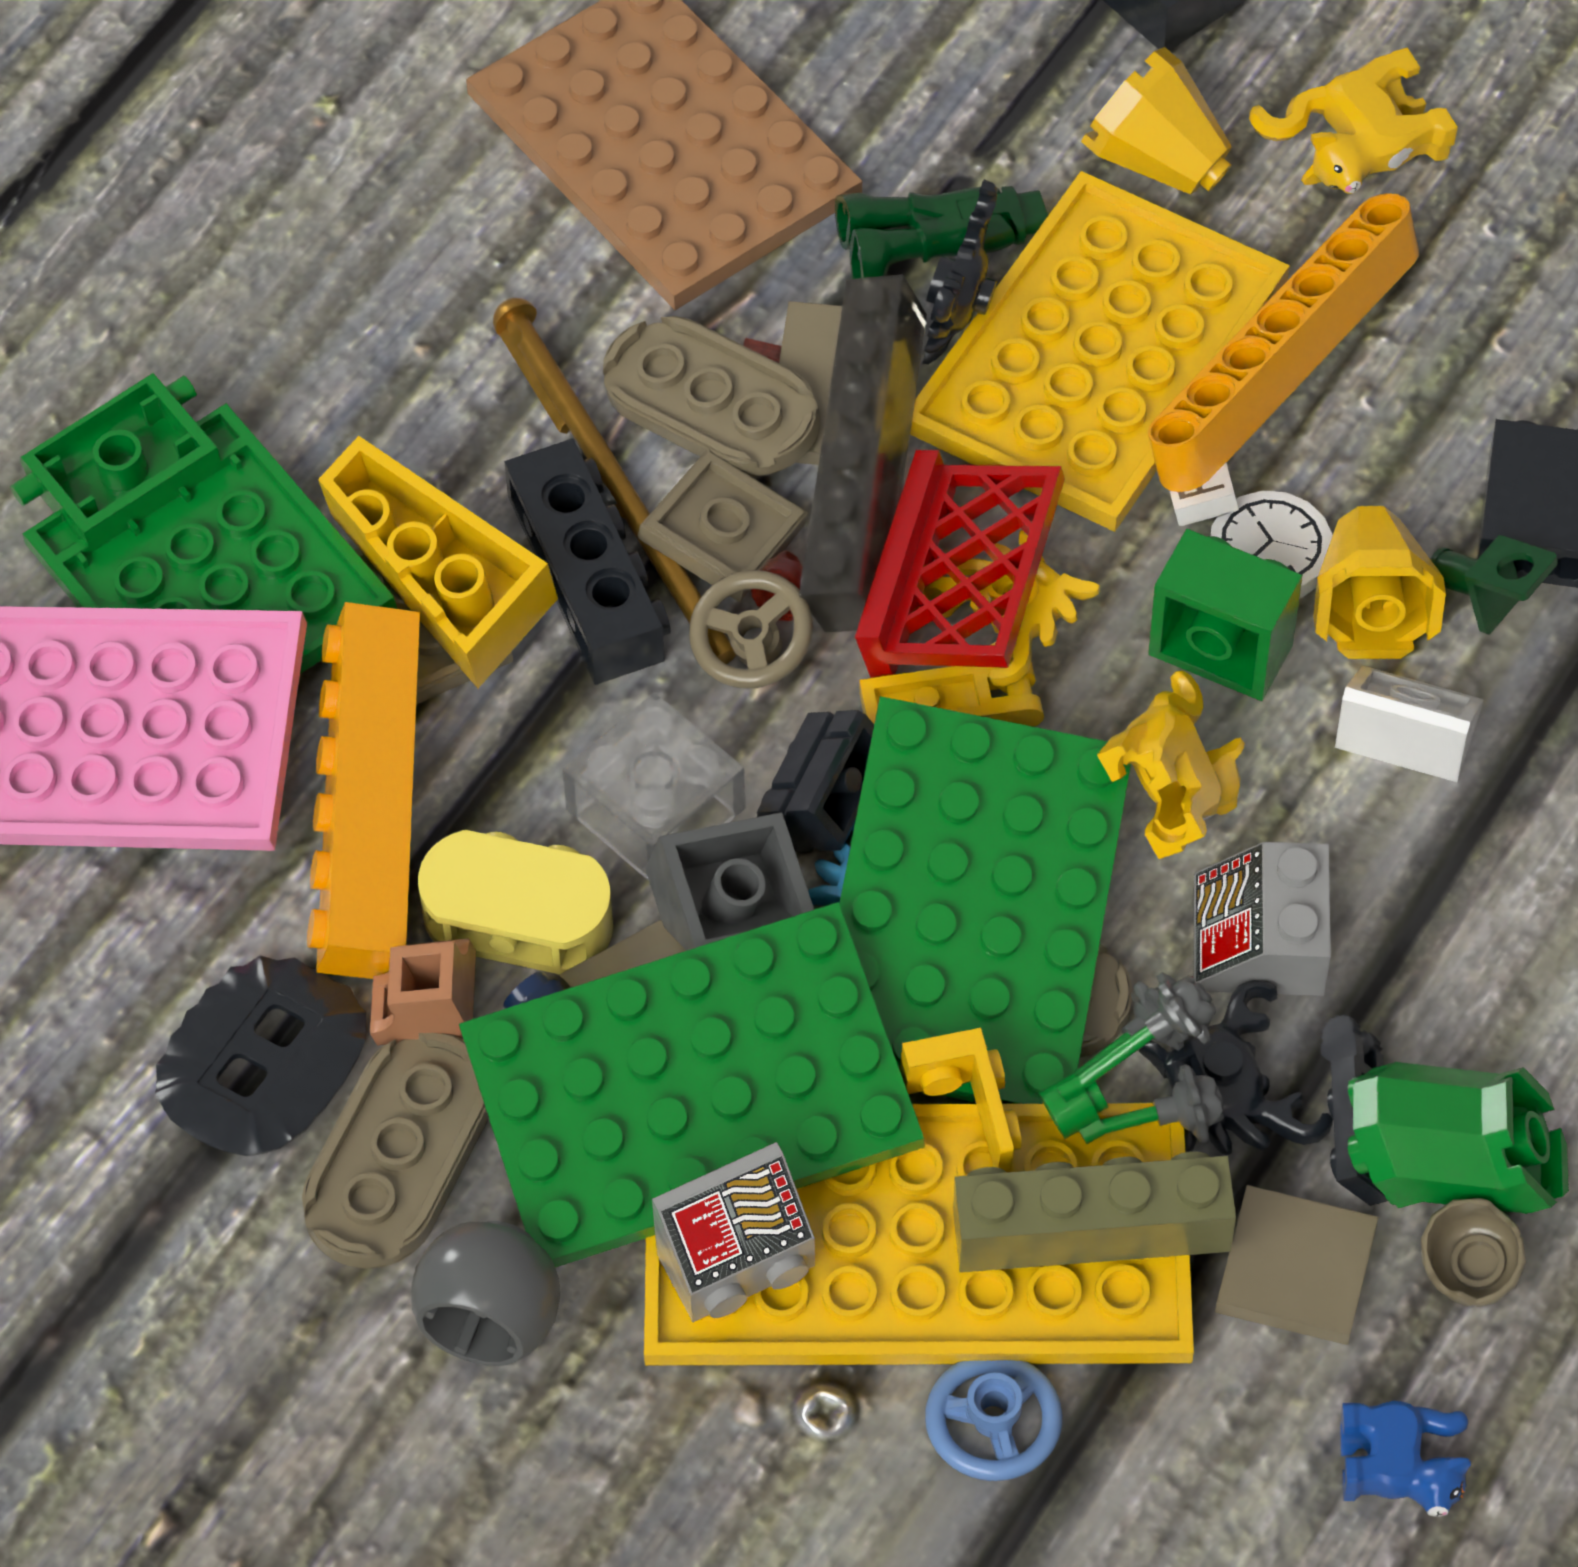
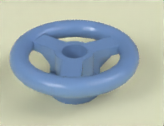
(993, 1389)

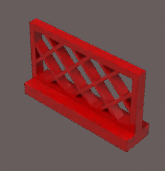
(914, 561)

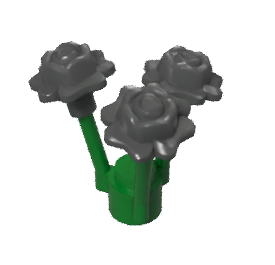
(1161, 1015)

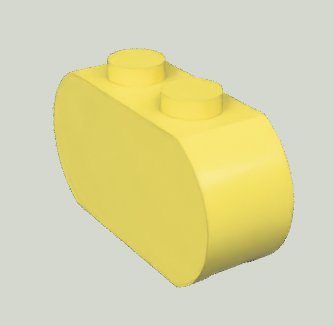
(516, 900)

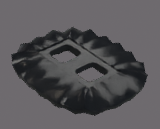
(298, 1077)

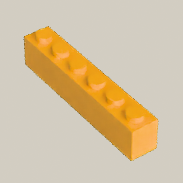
(366, 790)

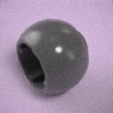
(485, 1293)

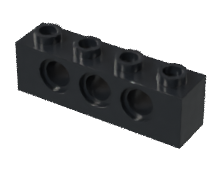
(608, 639)

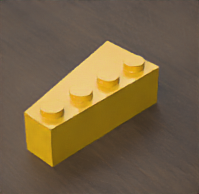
(461, 574)

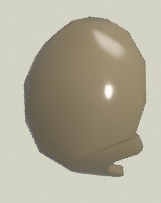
(1473, 1252)

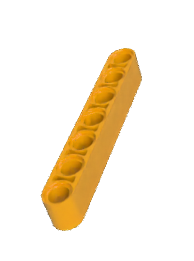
(1283, 343)

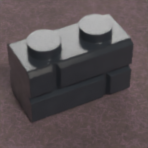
(821, 780)

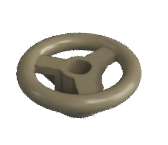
(764, 648)

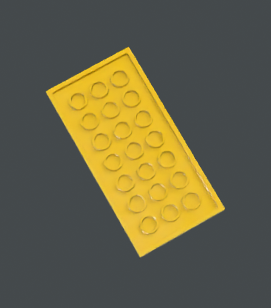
(892, 1280)

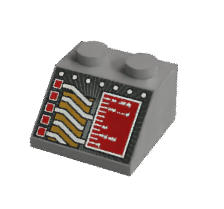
(1264, 919)
(733, 1234)

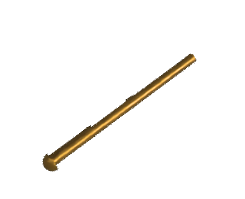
(514, 325)

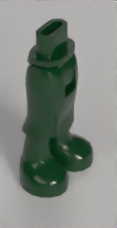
(933, 225)

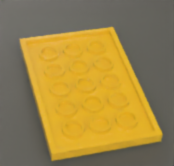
(1092, 344)

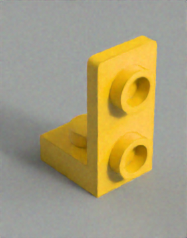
(947, 1061)

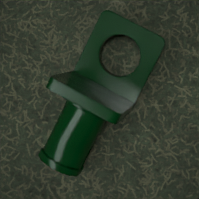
(1493, 577)

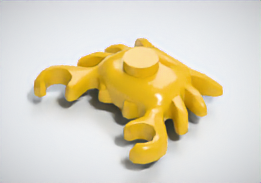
(1047, 603)

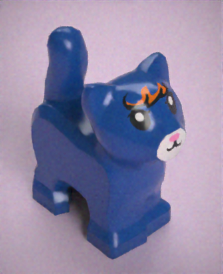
(1393, 1443)

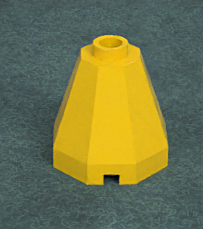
(1162, 128)
(1377, 587)

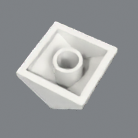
(1407, 722)

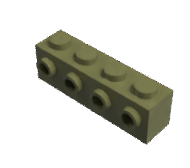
(1093, 1212)

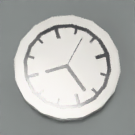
(1278, 529)

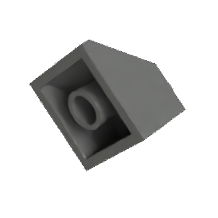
(726, 879)

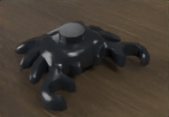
(961, 284)
(1238, 1078)

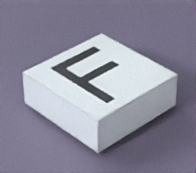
(1206, 502)

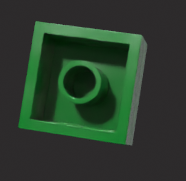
(1224, 614)

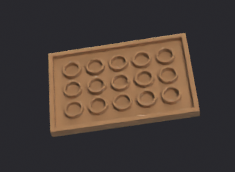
(663, 141)

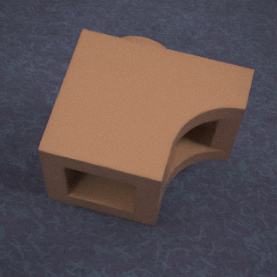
(424, 991)

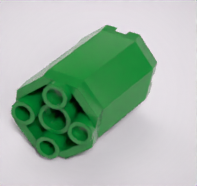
(1457, 1137)

